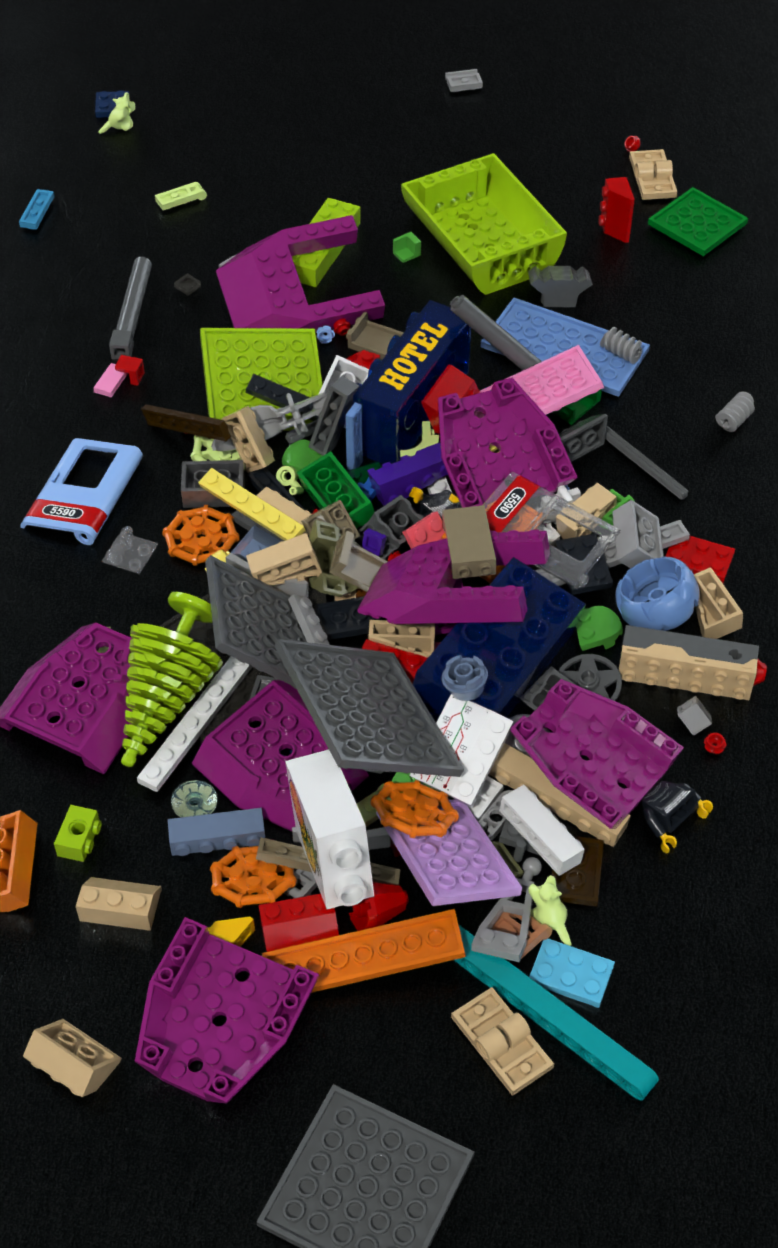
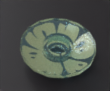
(191, 793)

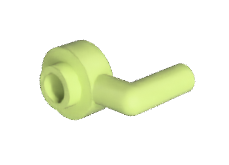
(296, 488)

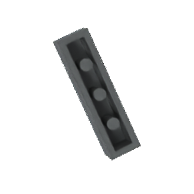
(333, 416)

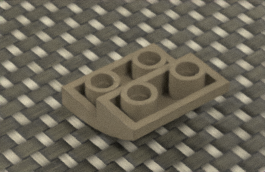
(334, 514)

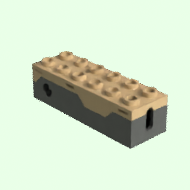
(690, 662)

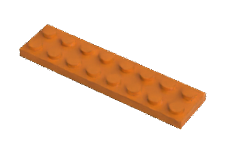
(377, 950)

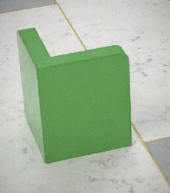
(406, 247)

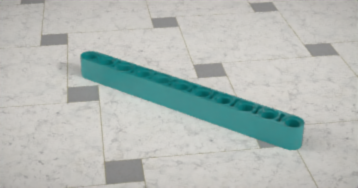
(559, 1020)

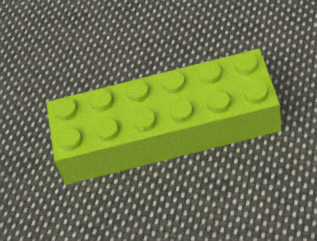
(314, 265)

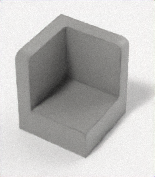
(694, 715)

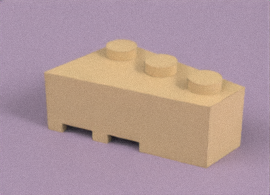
(595, 501)
(285, 561)
(716, 608)
(407, 637)

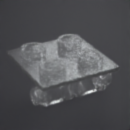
(129, 551)

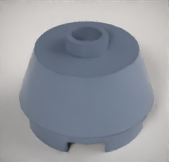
(465, 677)

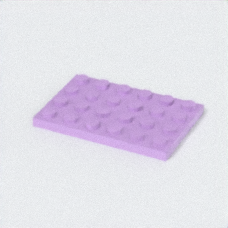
(457, 865)

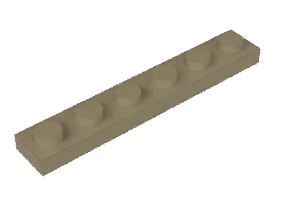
(294, 857)

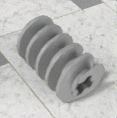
(622, 345)
(736, 411)

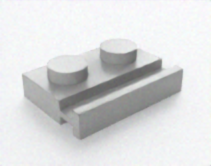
(463, 80)

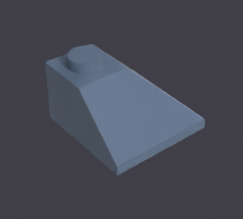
(254, 541)

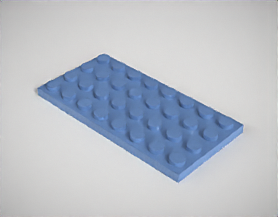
(551, 333)

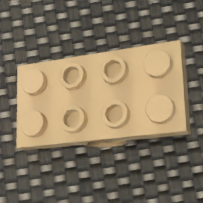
(653, 174)
(502, 1040)

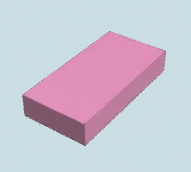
(109, 381)

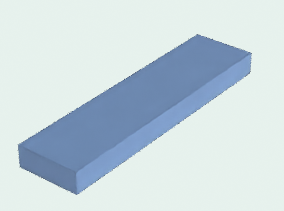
(354, 437)

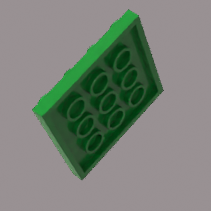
(697, 221)

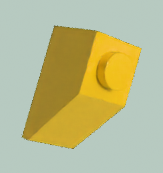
(233, 930)

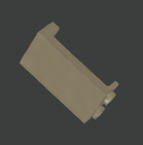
(370, 336)
(469, 542)
(354, 563)

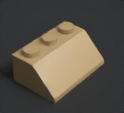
(249, 439)
(118, 903)
(71, 1057)

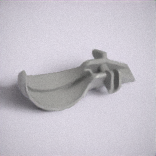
(274, 421)

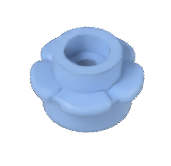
(325, 338)

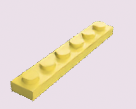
(251, 505)

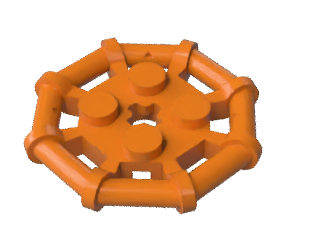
(197, 526)
(411, 799)
(243, 884)

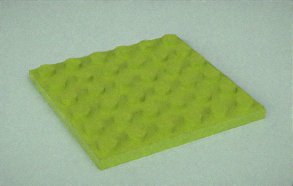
(275, 354)

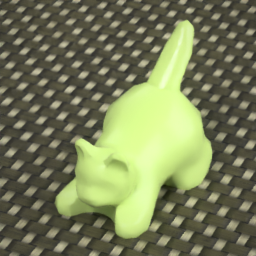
(119, 117)
(550, 908)

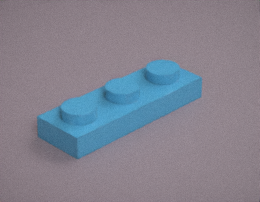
(36, 209)

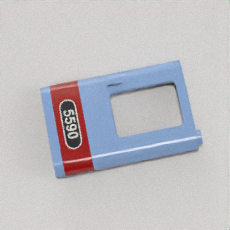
(83, 508)

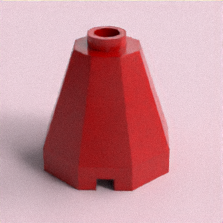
(384, 905)

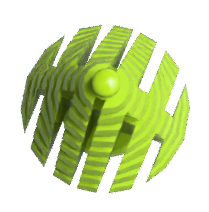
(164, 673)

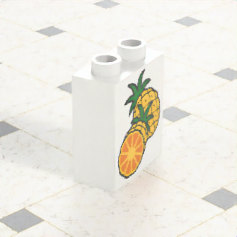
(330, 829)

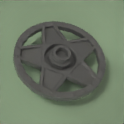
(589, 676)

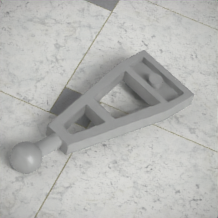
(501, 943)

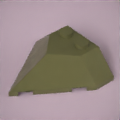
(323, 540)

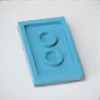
(572, 972)

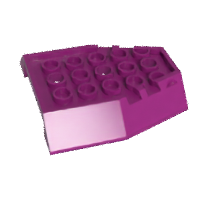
(514, 425)
(89, 715)
(611, 735)
(248, 760)
(199, 984)

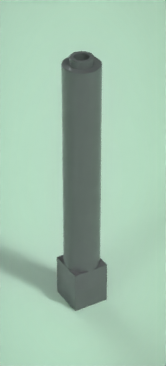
(493, 333)
(122, 338)

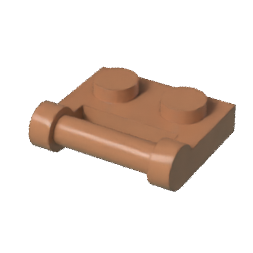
(507, 924)

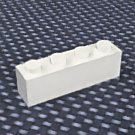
(542, 829)

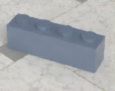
(215, 831)

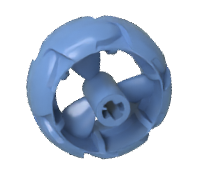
(651, 582)

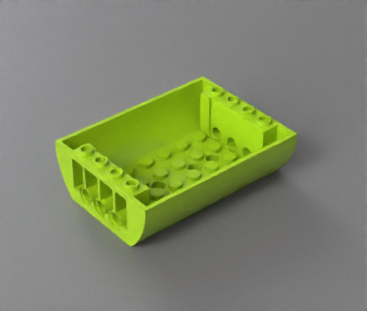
(509, 222)

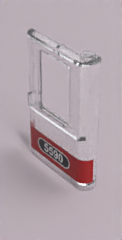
(525, 505)

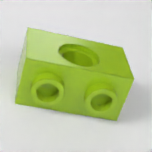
(77, 821)

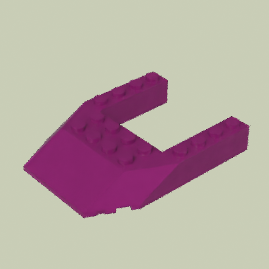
(266, 290)
(421, 590)

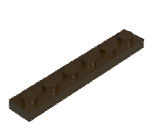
(186, 422)

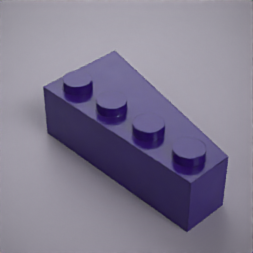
(409, 472)

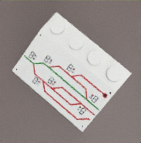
(476, 740)

